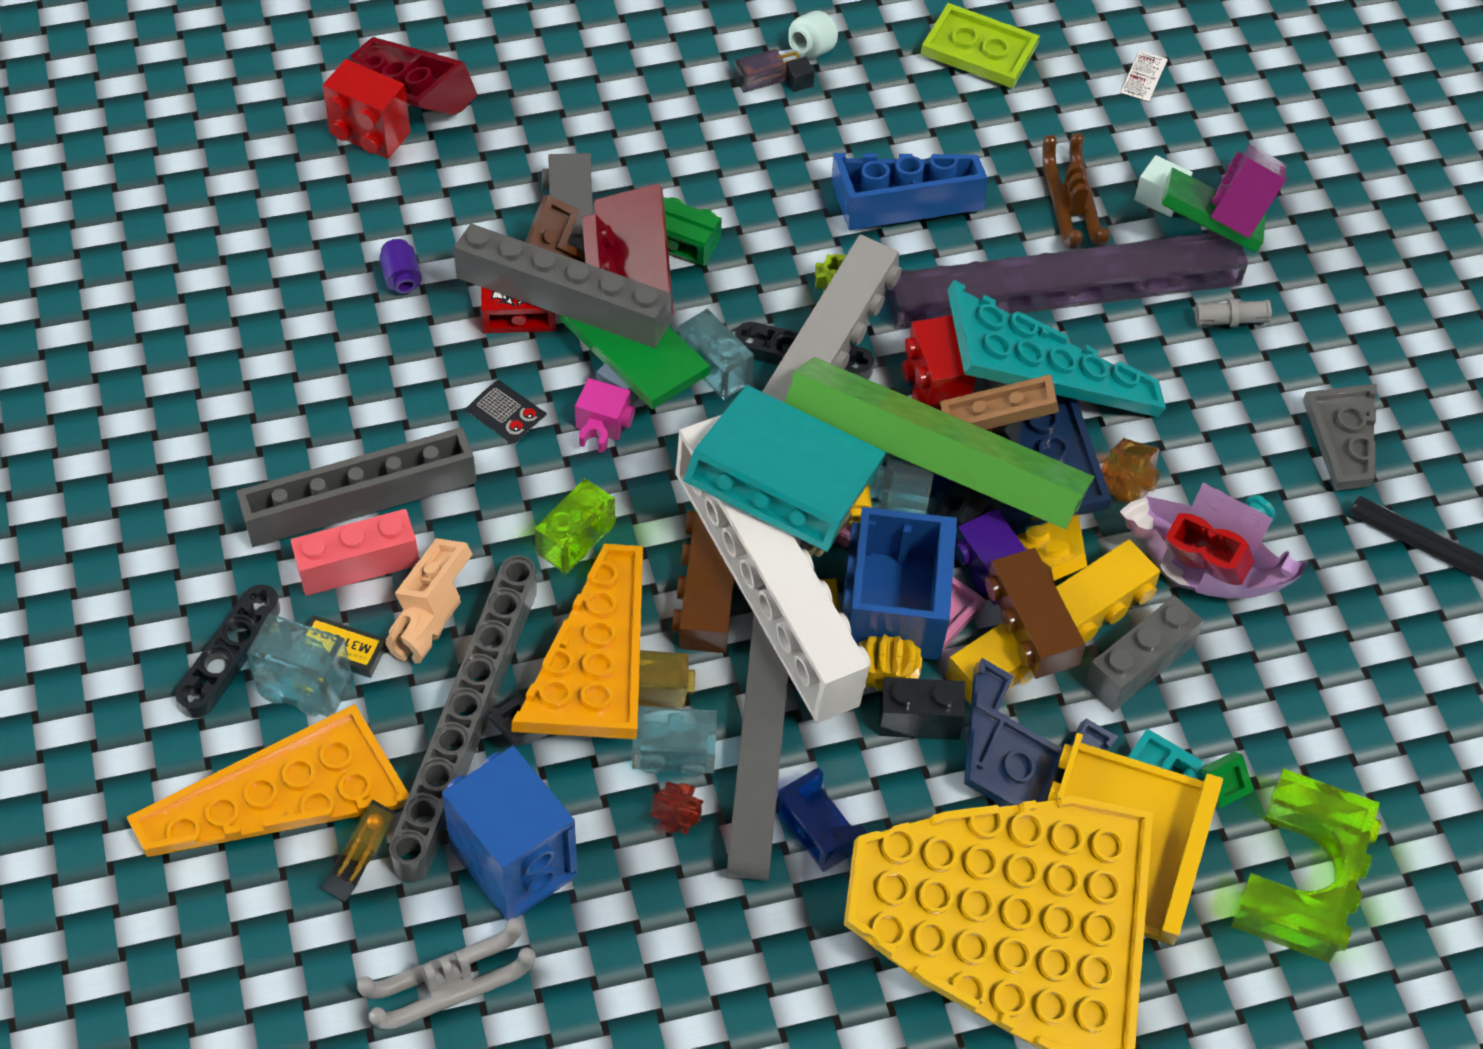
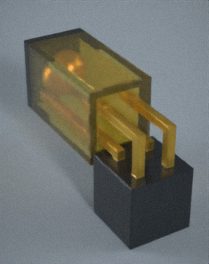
(359, 850)

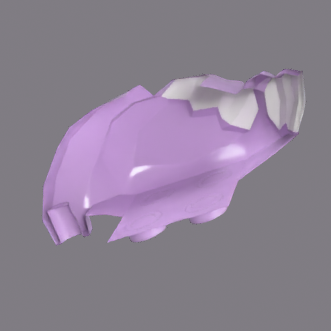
(1153, 518)

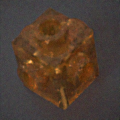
(1131, 470)

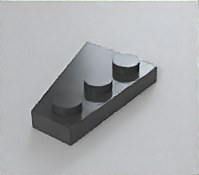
(1345, 433)

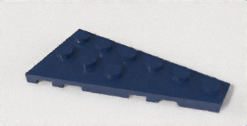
(1068, 441)

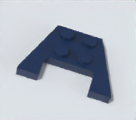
(1004, 756)

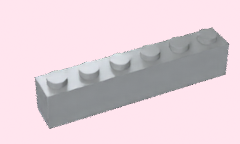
(841, 312)

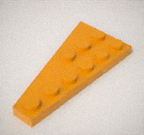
(593, 664)
(295, 783)

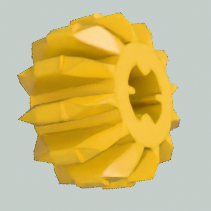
(891, 659)

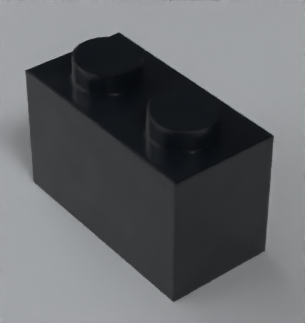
(921, 708)

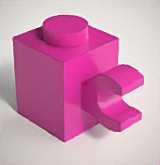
(603, 412)

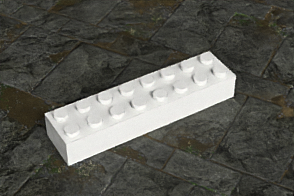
(784, 596)

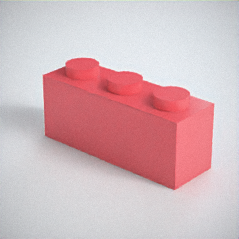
(355, 552)

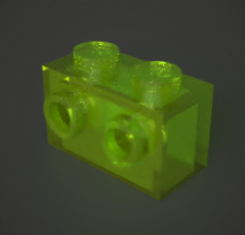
(575, 526)

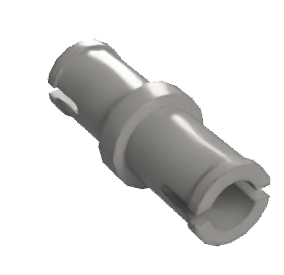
(1233, 313)

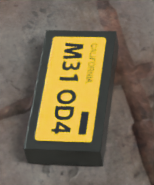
(362, 648)

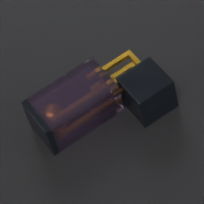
(770, 69)

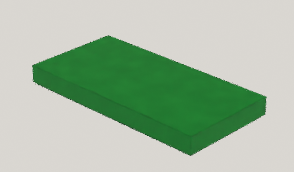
(648, 371)

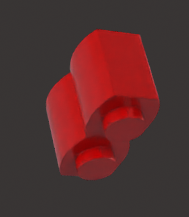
(1217, 550)

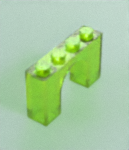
(1313, 919)

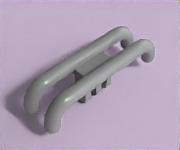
(448, 979)

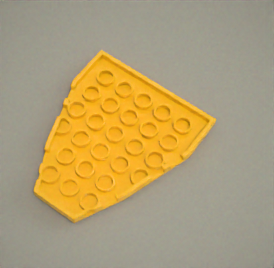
(1016, 914)

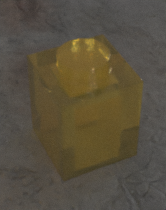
(664, 679)

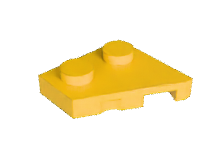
(1058, 548)

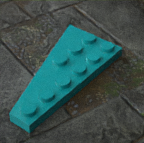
(1021, 348)

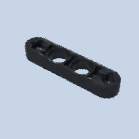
(779, 336)
(223, 648)

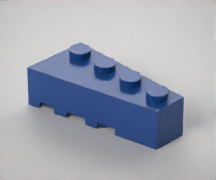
(906, 188)

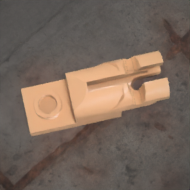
(427, 599)

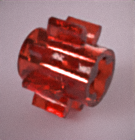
(676, 808)

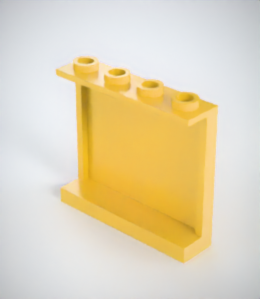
(1179, 825)

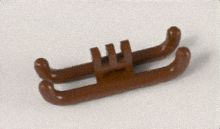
(1074, 195)

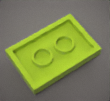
(980, 45)

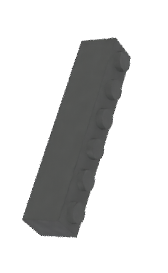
(563, 285)
(357, 486)

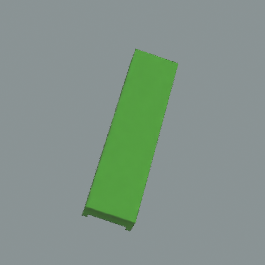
(939, 442)

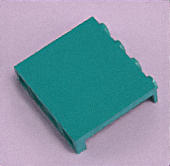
(783, 466)

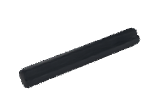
(1418, 536)

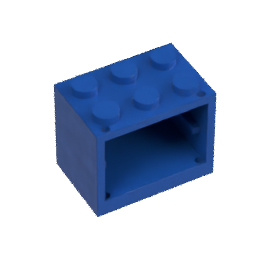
(900, 577)
(510, 832)

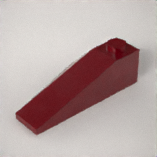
(429, 78)

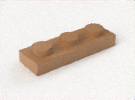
(1005, 403)

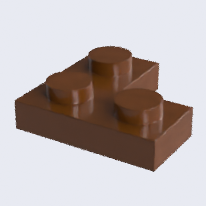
(553, 227)

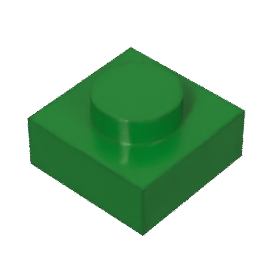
(1235, 777)

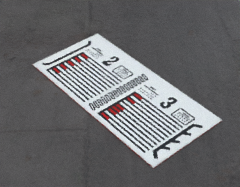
(1144, 75)

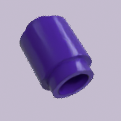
(400, 266)

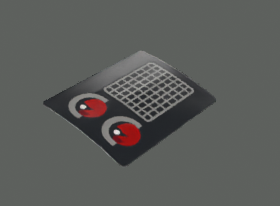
(505, 411)

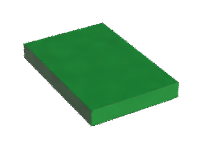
(1193, 200)

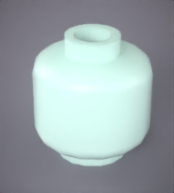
(813, 34)

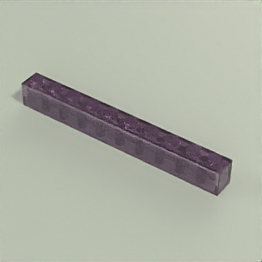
(1074, 277)

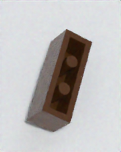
(1034, 613)

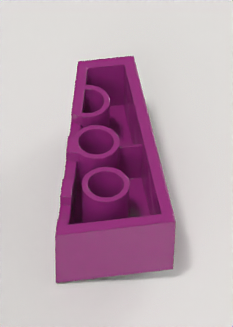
(1248, 189)

